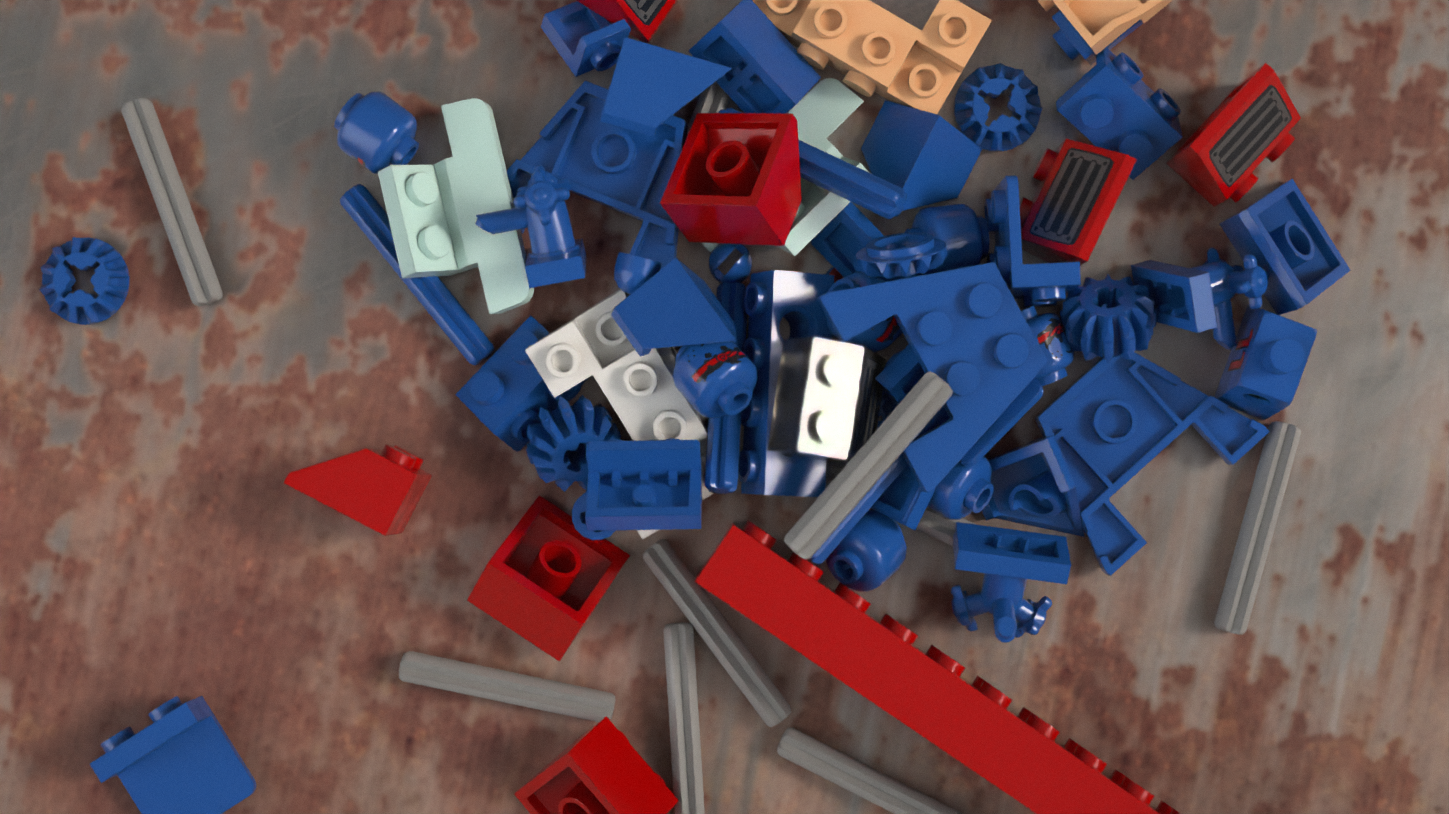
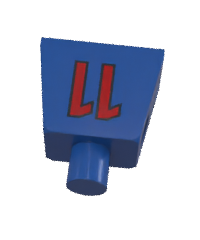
(1265, 363)

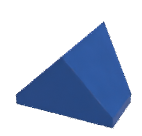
(654, 85)
(919, 154)
(673, 311)
(1034, 488)

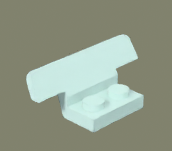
(817, 118)
(437, 207)

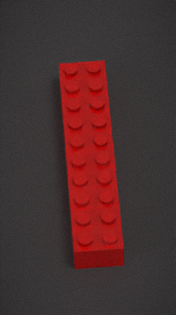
(913, 685)

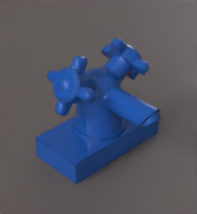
(543, 210)
(1202, 295)
(1007, 562)

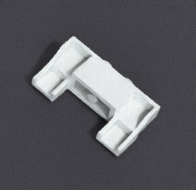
(635, 386)

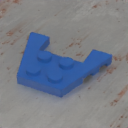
(610, 166)
(963, 331)
(1120, 421)

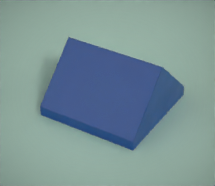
(1287, 244)

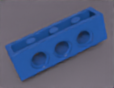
(767, 301)

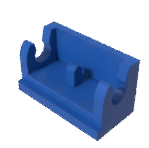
(765, 66)

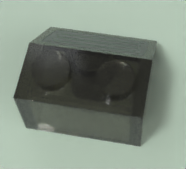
(825, 399)

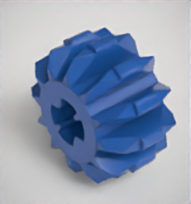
(1108, 318)
(561, 438)

